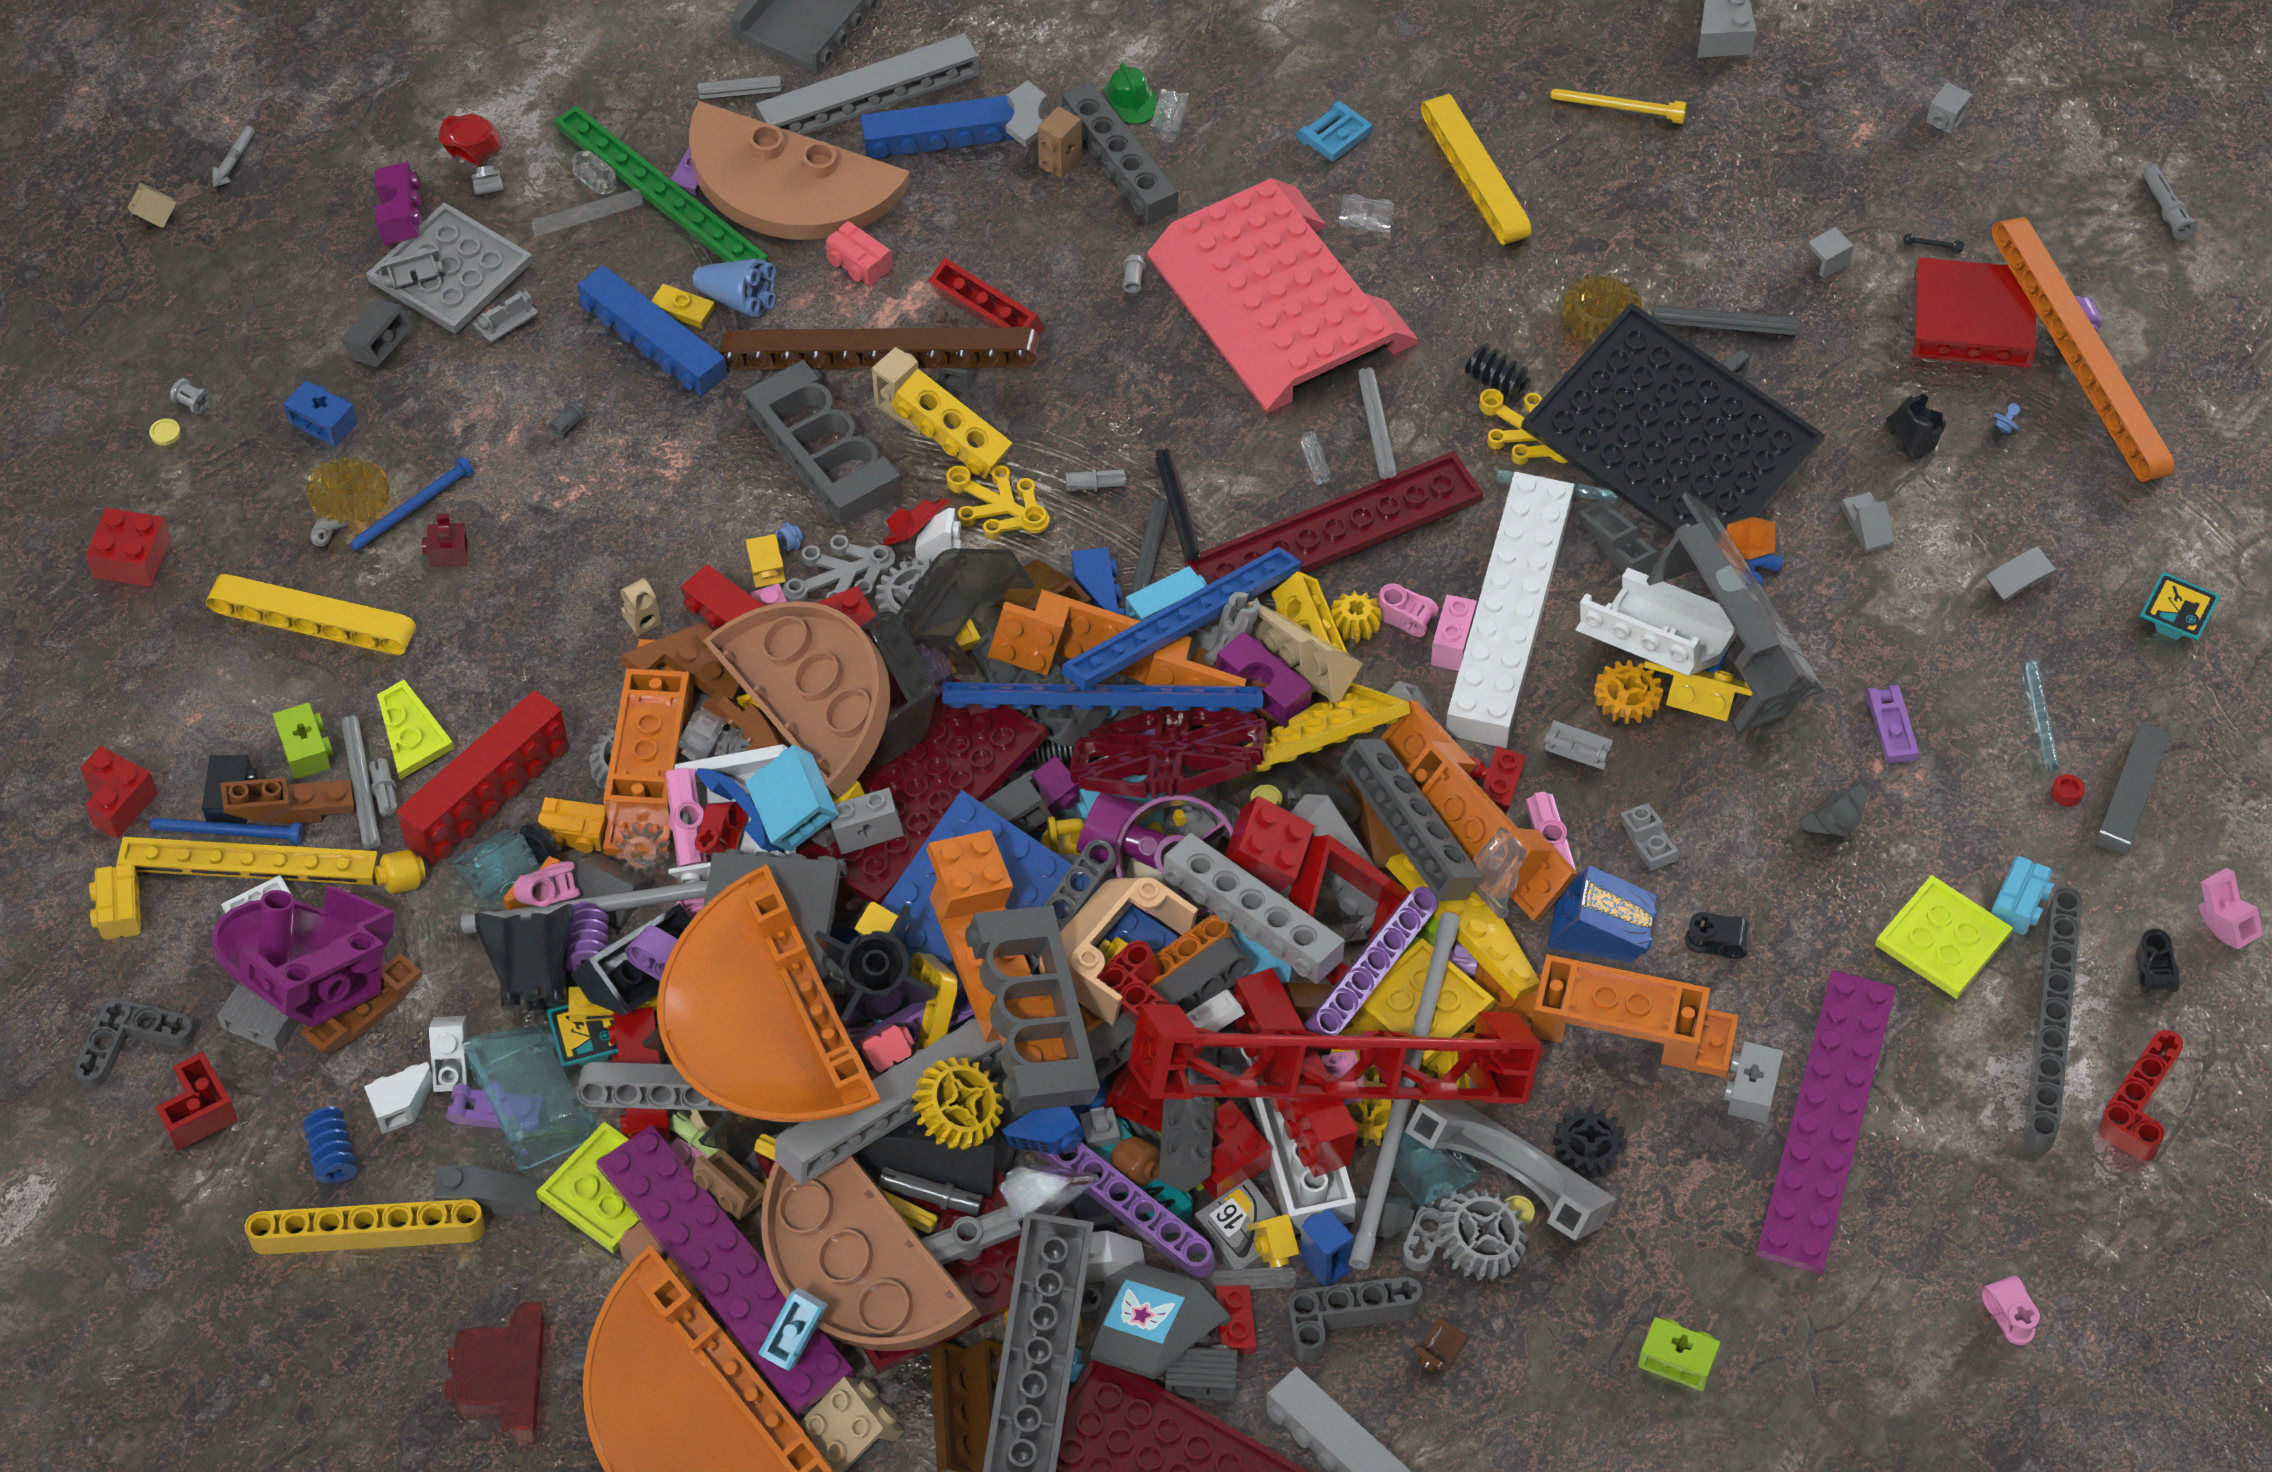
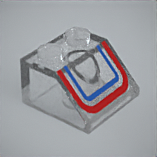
(1044, 1188)

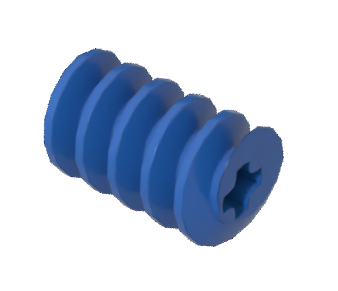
(329, 1145)

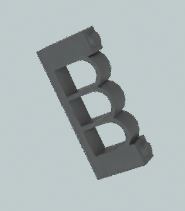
(803, 387)
(1031, 1083)

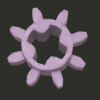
(1463, 960)

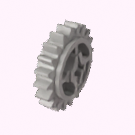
(899, 585)

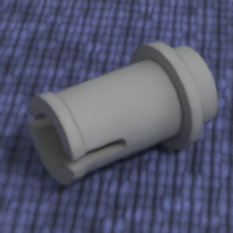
(1133, 267)

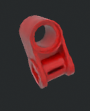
(720, 827)

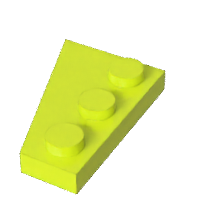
(411, 729)

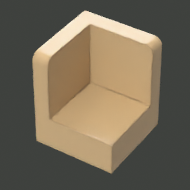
(151, 205)

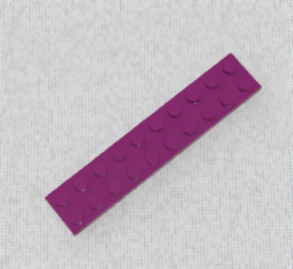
(1826, 1122)
(717, 1261)

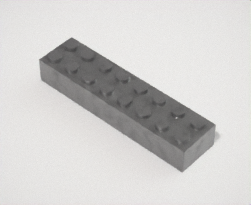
(1038, 1344)

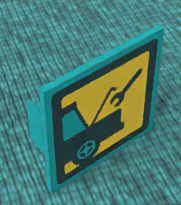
(2179, 607)
(580, 1041)

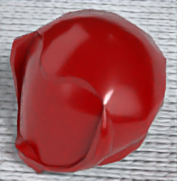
(470, 138)

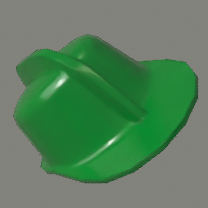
(1131, 95)

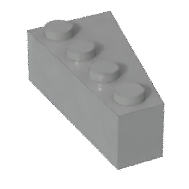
(1727, 28)

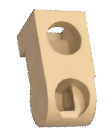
(639, 603)

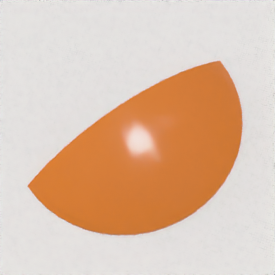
(752, 1014)
(677, 1391)

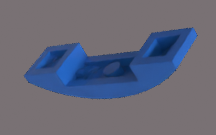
(730, 789)

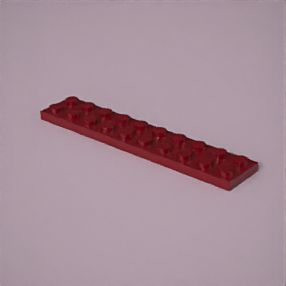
(1352, 519)

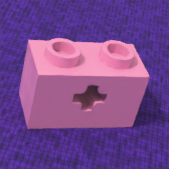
(1453, 632)

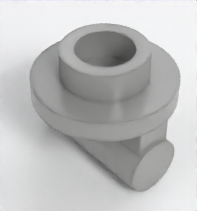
(486, 180)

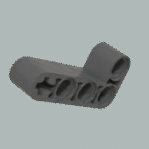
(1354, 1314)

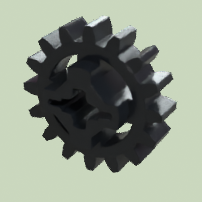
(1573, 1144)

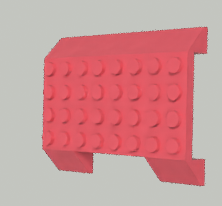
(1272, 290)

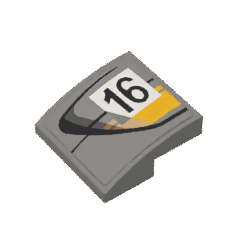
(1227, 1222)

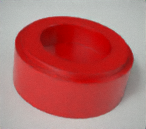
(2068, 790)

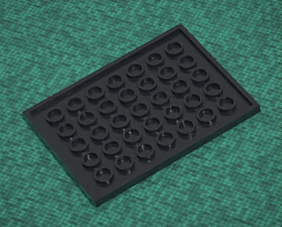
(1669, 420)

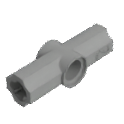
(986, 1229)

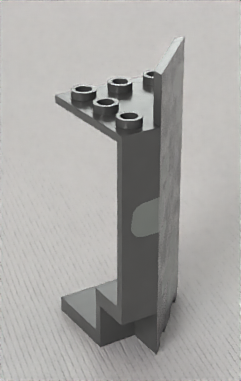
(1771, 657)

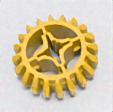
(951, 1078)

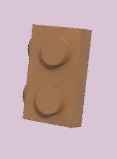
(728, 1183)

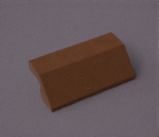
(963, 1403)

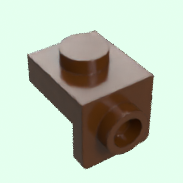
(1441, 1346)

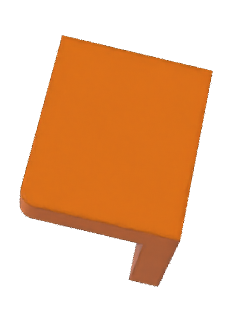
(1753, 537)

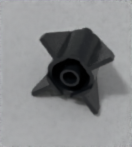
(529, 958)
(876, 972)

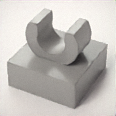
(1100, 1127)

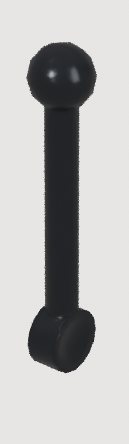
(1957, 246)

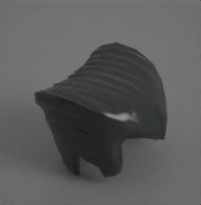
(1918, 425)

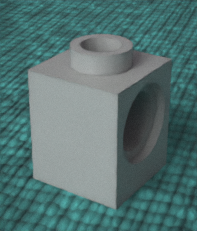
(1949, 108)

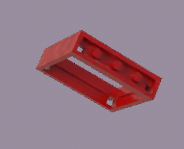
(1330, 853)

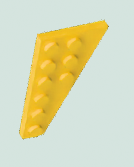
(1331, 723)
(1479, 933)

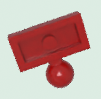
(1501, 776)
(1240, 1331)

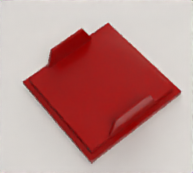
(906, 524)

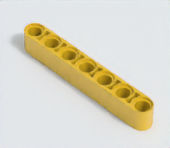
(1476, 169)
(311, 614)
(350, 1220)

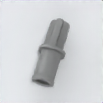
(1094, 479)
(383, 787)

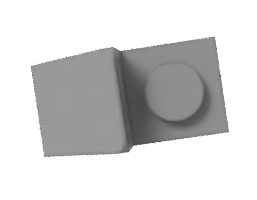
(1869, 521)

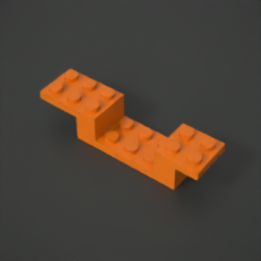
(1073, 627)
(644, 749)
(1442, 775)
(972, 882)
(1626, 1006)

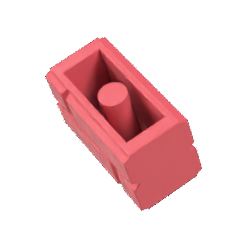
(858, 254)
(889, 1045)

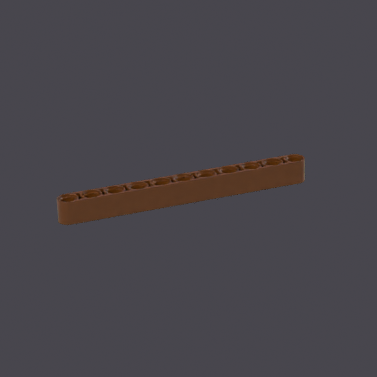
(866, 347)

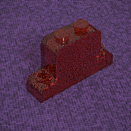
(500, 1373)

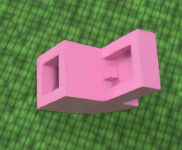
(2226, 914)

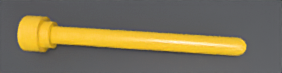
(1673, 111)

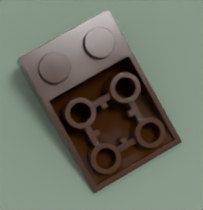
(1046, 579)

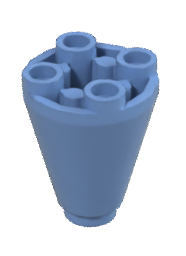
(739, 284)

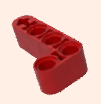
(1134, 979)
(2143, 1088)

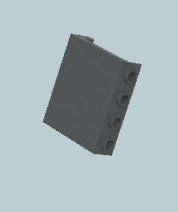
(800, 29)
(805, 884)

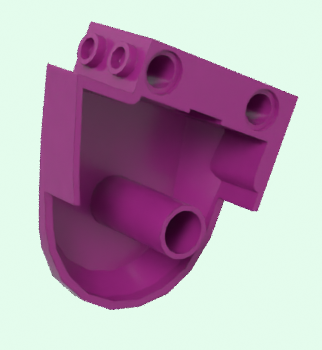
(304, 956)

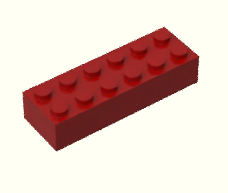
(483, 778)
(1318, 1126)

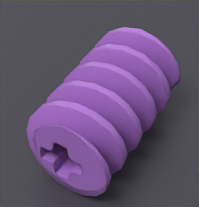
(586, 935)

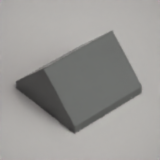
(604, 876)

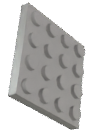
(474, 265)

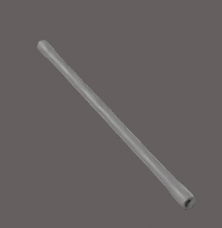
(610, 902)
(1365, 1238)

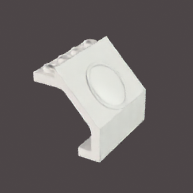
(1660, 624)

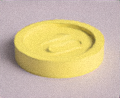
(165, 432)
(1267, 792)
(1525, 1205)

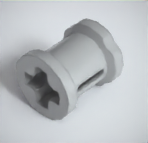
(188, 390)

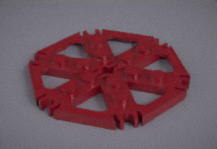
(1168, 751)

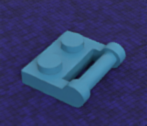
(1340, 136)

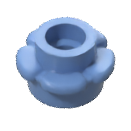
(789, 537)

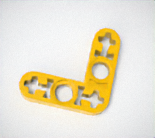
(937, 1011)

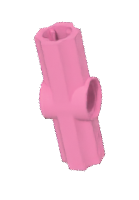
(684, 798)
(1546, 820)

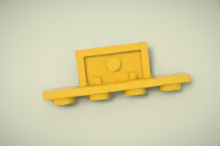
(1703, 692)

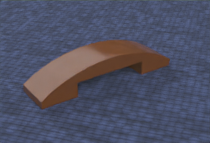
(397, 980)

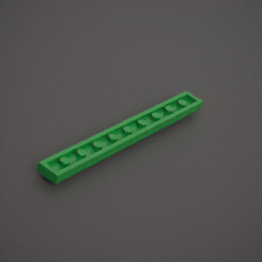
(657, 187)

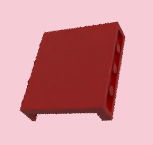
(1972, 314)

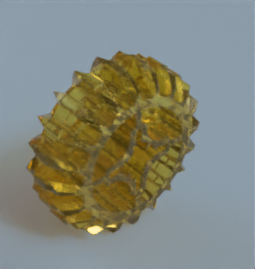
(1603, 302)
(347, 489)

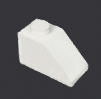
(1111, 1253)

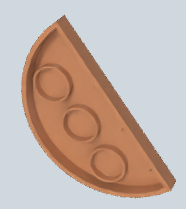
(786, 180)
(813, 681)
(861, 1259)

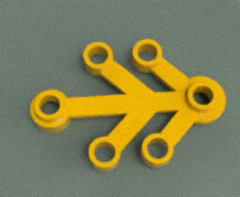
(1492, 404)
(998, 503)

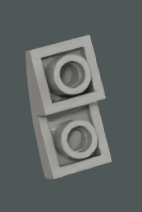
(2019, 573)
(1648, 836)

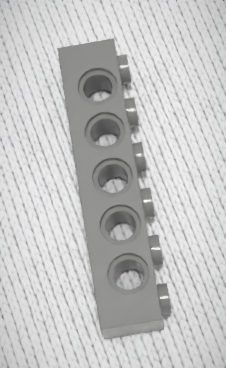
(1253, 908)

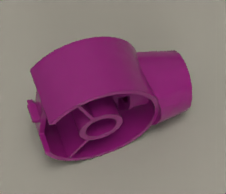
(1119, 821)

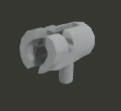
(1233, 623)

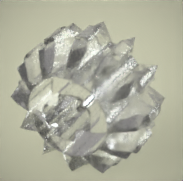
(633, 839)

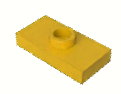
(684, 305)

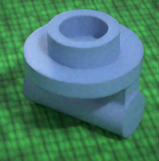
(2006, 423)

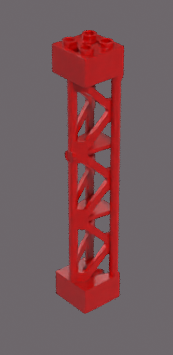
(1496, 1058)

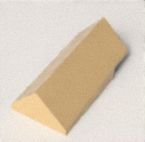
(1306, 653)

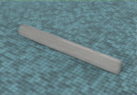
(1377, 423)
(361, 783)

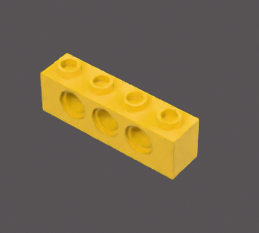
(947, 409)
(1305, 604)

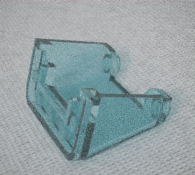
(528, 1093)

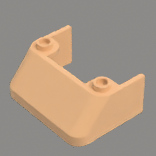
(1098, 918)

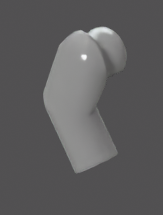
(324, 529)

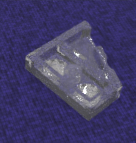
(1499, 869)

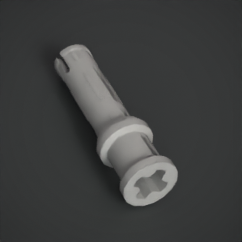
(2173, 210)

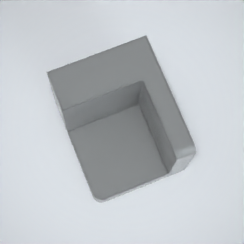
(1833, 250)

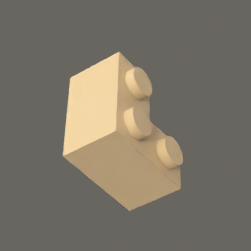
(888, 378)

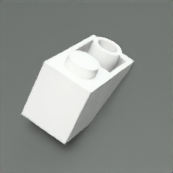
(937, 536)
(447, 1052)
(399, 1097)

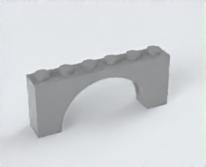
(1573, 1202)

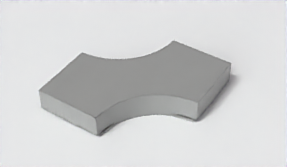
(1026, 104)

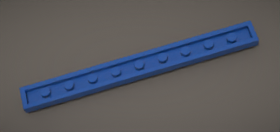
(1178, 619)
(1115, 696)

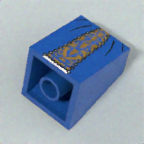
(1603, 917)

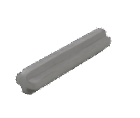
(739, 87)

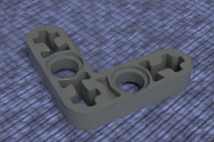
(127, 1026)

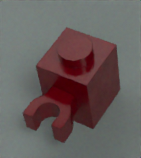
(446, 543)

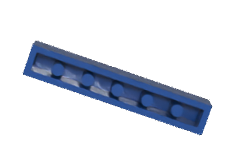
(936, 127)
(652, 330)

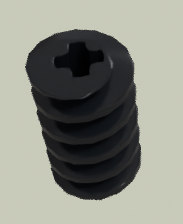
(1497, 373)

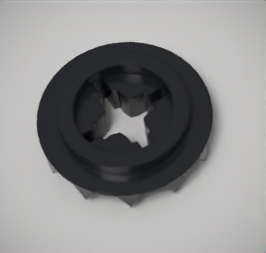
(540, 842)

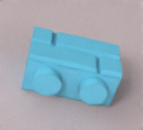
(2022, 894)
(793, 1329)

